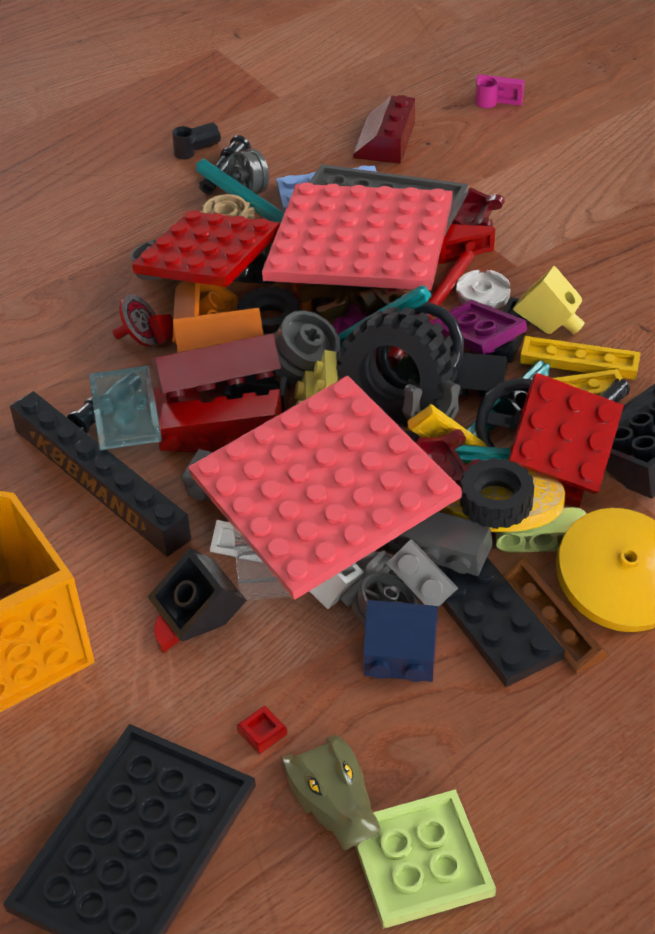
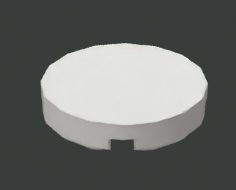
(487, 288)

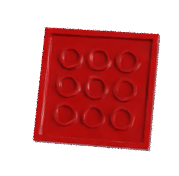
(206, 248)

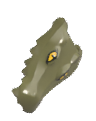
(334, 790)

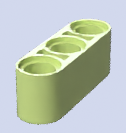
(539, 539)

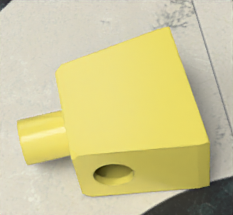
(551, 303)

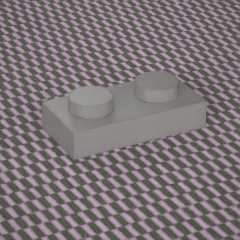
(421, 574)

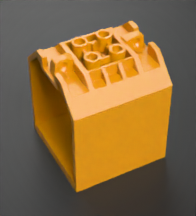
(42, 624)

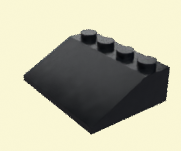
(634, 445)

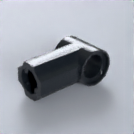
(188, 140)

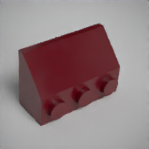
(387, 131)

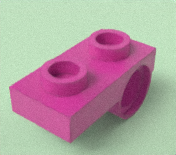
(496, 90)

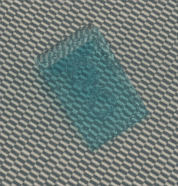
(124, 407)

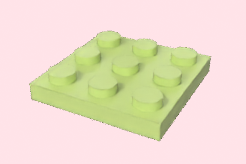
(424, 860)

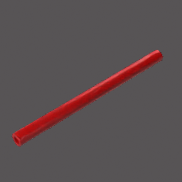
(439, 295)

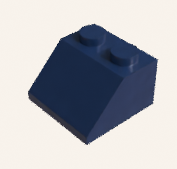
(400, 640)

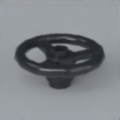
(400, 378)
(485, 417)

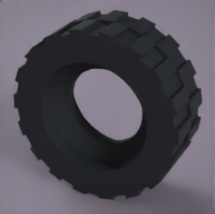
(270, 299)
(497, 512)

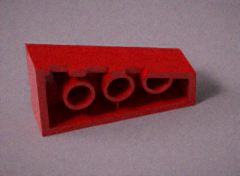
(214, 424)

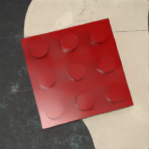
(565, 433)

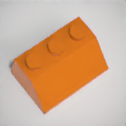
(202, 299)
(216, 328)

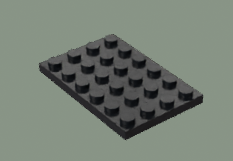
(132, 841)

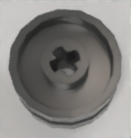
(302, 343)

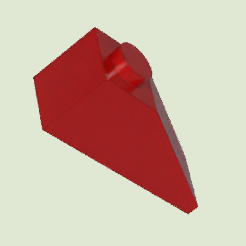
(466, 237)

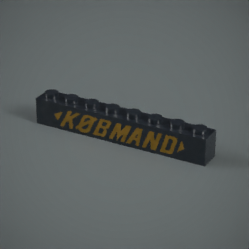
(101, 474)

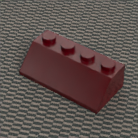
(215, 364)

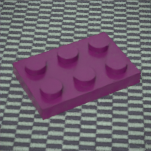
(484, 326)

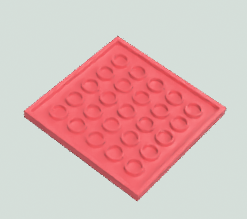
(360, 236)
(323, 485)

